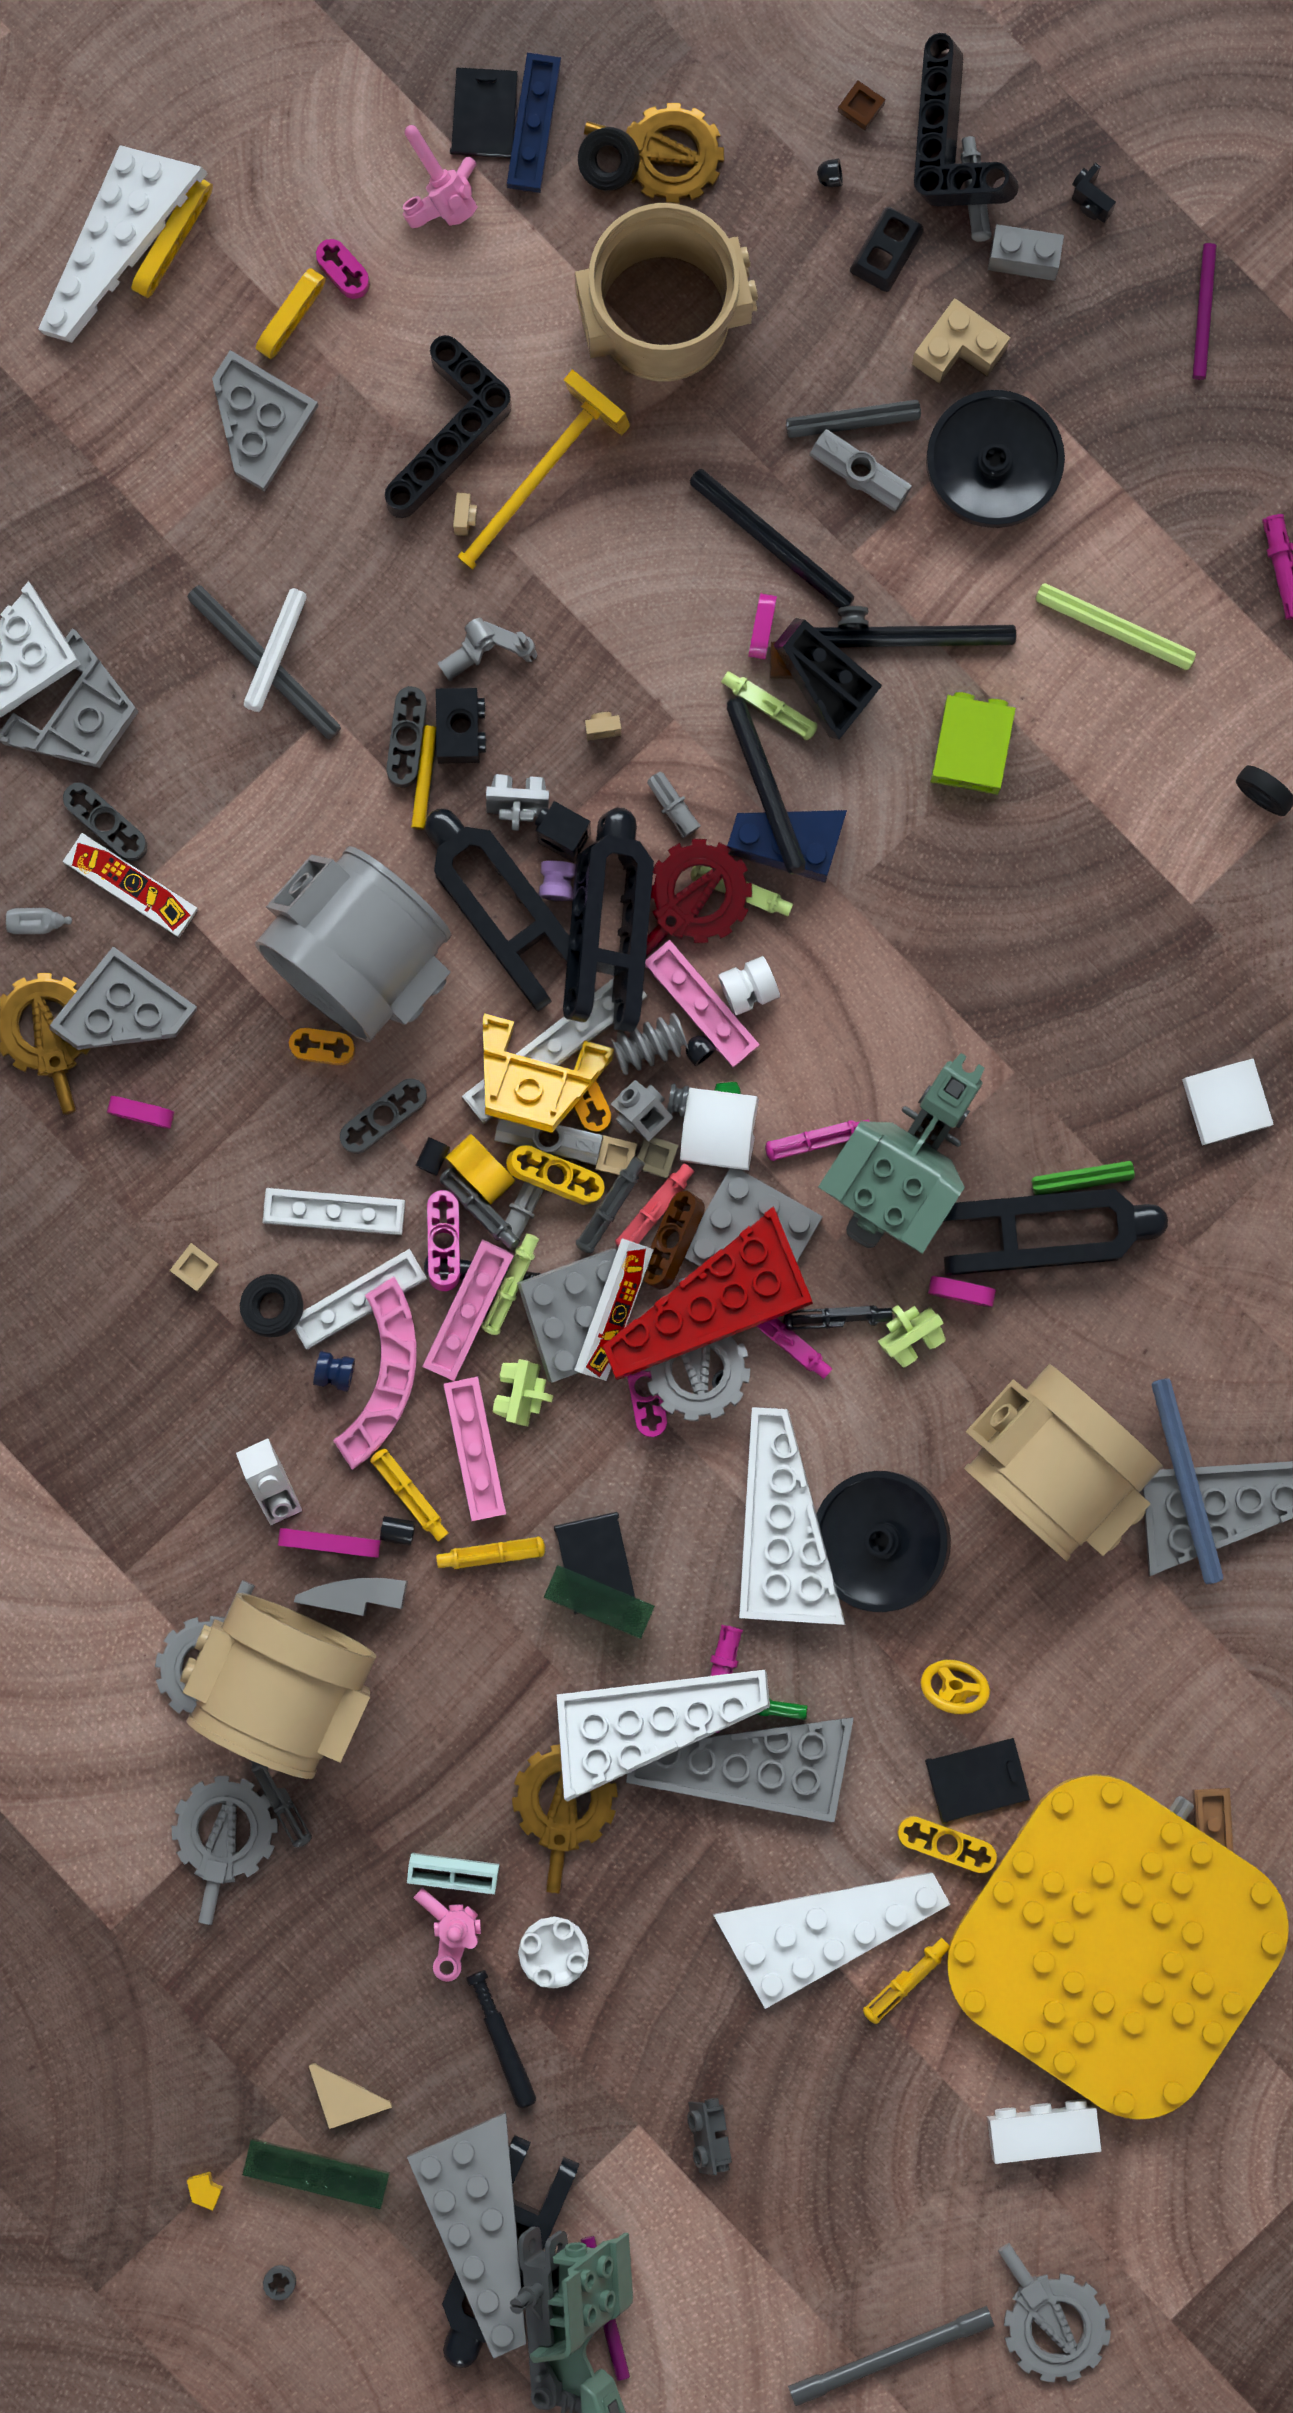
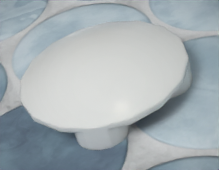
(553, 1952)

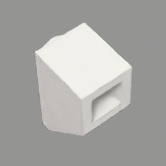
(268, 1481)

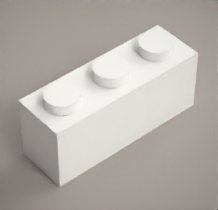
(1043, 2132)

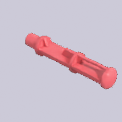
(656, 1206)

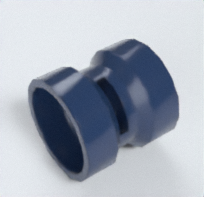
(334, 1371)

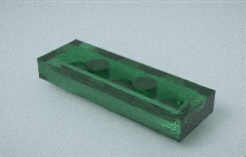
(599, 1602)

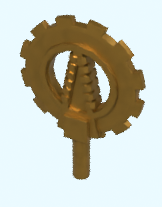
(660, 149)
(51, 1053)
(560, 1828)

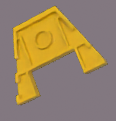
(530, 1089)

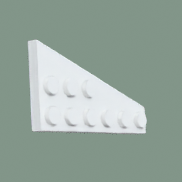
(119, 229)
(30, 650)
(783, 1549)
(631, 1726)
(812, 1935)

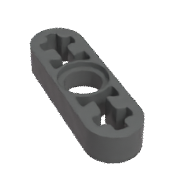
(400, 710)
(92, 798)
(357, 1125)

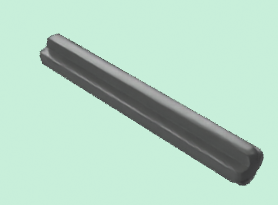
(853, 418)

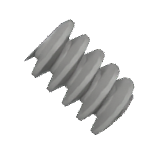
(649, 1043)

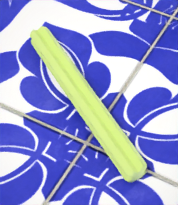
(1115, 626)

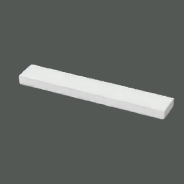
(557, 1042)

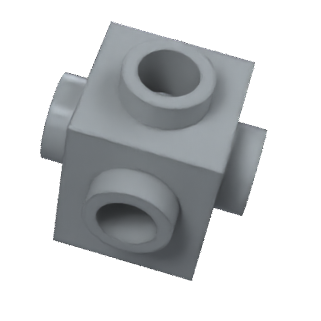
(641, 1110)

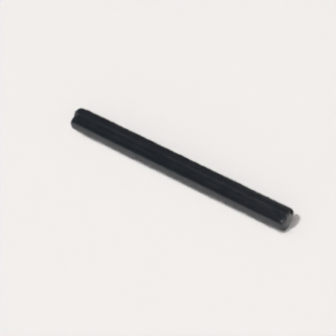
(771, 539)
(920, 635)
(766, 786)

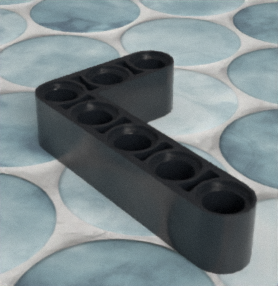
(944, 136)
(453, 432)

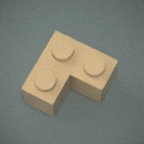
(962, 335)

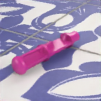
(810, 1140)
(795, 1347)

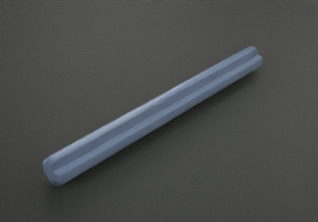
(1187, 1481)

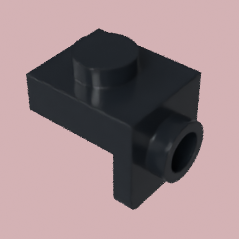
(1091, 199)

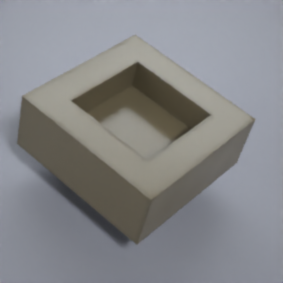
(658, 1156)

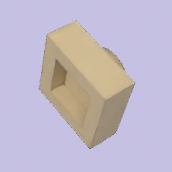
(464, 515)
(602, 726)
(615, 1155)
(194, 1267)

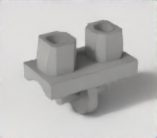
(516, 803)

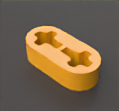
(323, 1038)
(600, 1105)

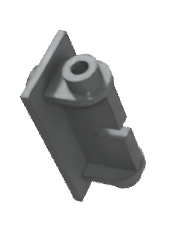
(709, 2153)

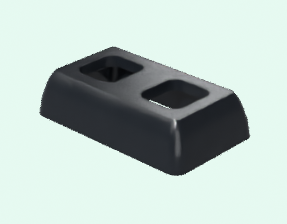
(898, 250)

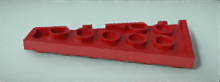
(726, 1295)

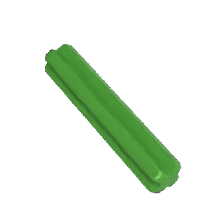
(1083, 1178)

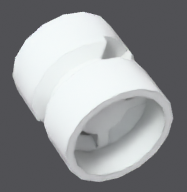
(749, 985)

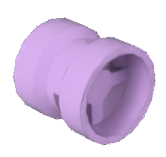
(557, 880)

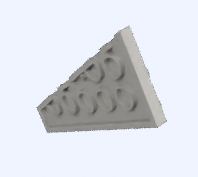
(1236, 1501)
(770, 1769)
(474, 2210)

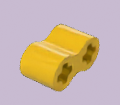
(480, 1169)

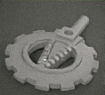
(697, 1369)
(173, 1657)
(218, 1858)
(1039, 2301)

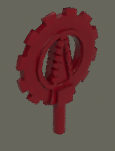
(679, 912)

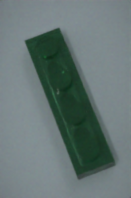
(316, 2173)

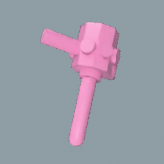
(447, 190)
(456, 1930)

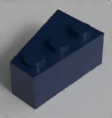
(814, 830)

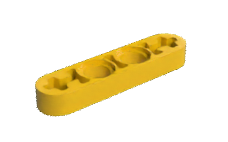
(171, 239)

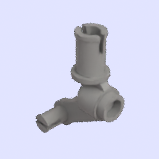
(481, 638)

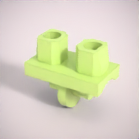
(908, 1329)
(526, 1392)

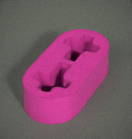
(336, 273)
(762, 626)
(140, 1112)
(961, 1291)

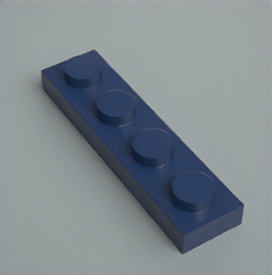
(533, 122)

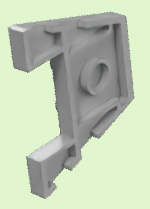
(85, 722)

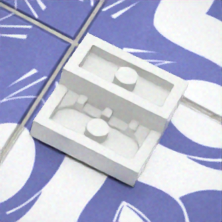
(1227, 1102)
(718, 1129)

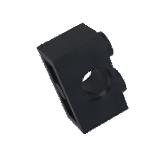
(454, 705)
(562, 831)

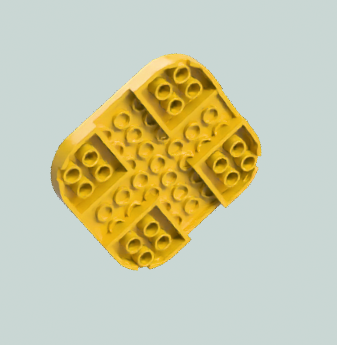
(1117, 1946)

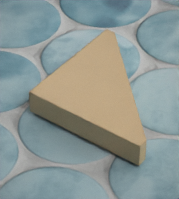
(343, 2099)

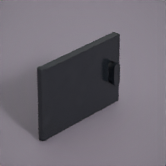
(484, 112)
(596, 1551)
(977, 1780)

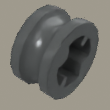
(853, 616)
(678, 1100)
(270, 2276)

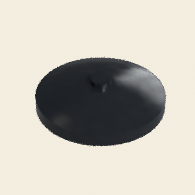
(995, 458)
(884, 1540)

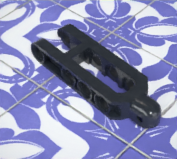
(452, 838)
(584, 955)
(1133, 1223)
(465, 2335)

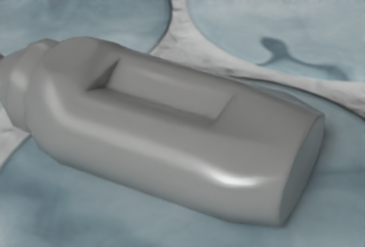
(34, 920)

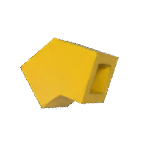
(204, 2190)

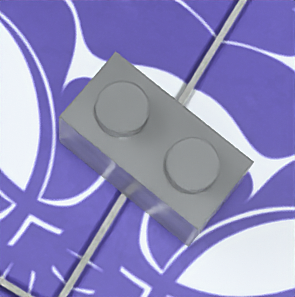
(1025, 252)

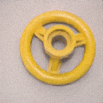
(954, 1690)

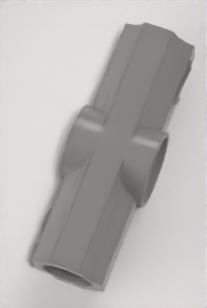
(879, 483)
(572, 1142)

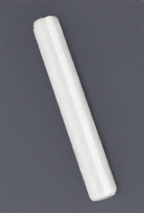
(275, 650)

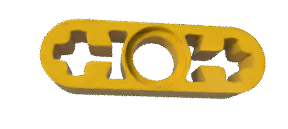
(290, 313)
(574, 1193)
(975, 1844)

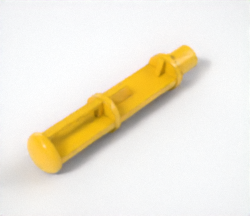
(408, 1493)
(492, 1553)
(906, 1981)

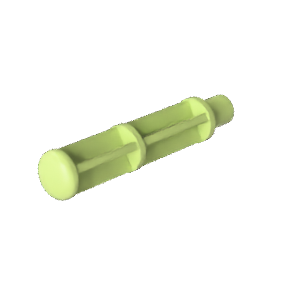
(770, 705)
(760, 897)
(507, 1292)

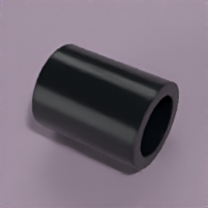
(432, 1156)
(397, 1530)

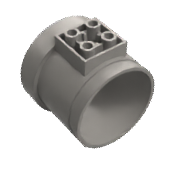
(356, 942)

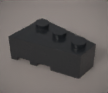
(826, 676)

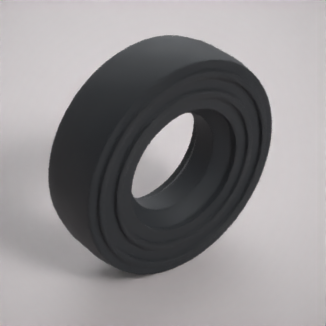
(588, 158)
(1265, 790)
(256, 1291)

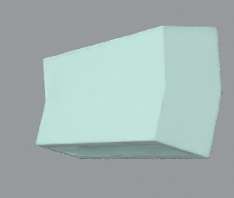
(454, 1866)

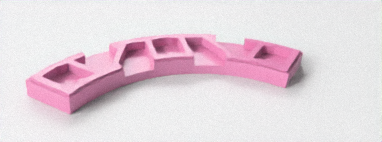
(394, 1376)

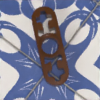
(686, 1233)

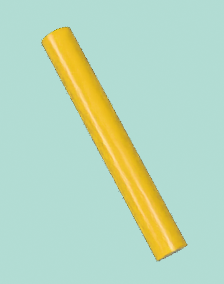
(424, 778)

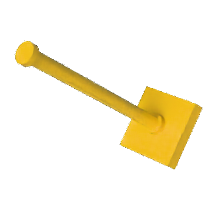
(594, 406)

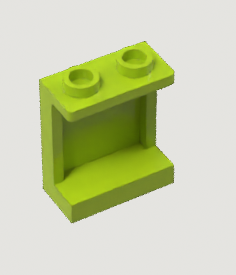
(973, 743)

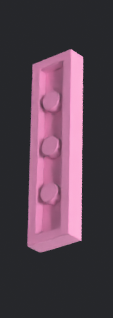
(701, 1004)
(468, 1310)
(474, 1449)

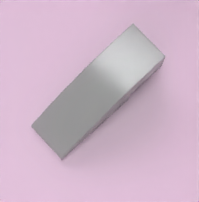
(355, 1594)

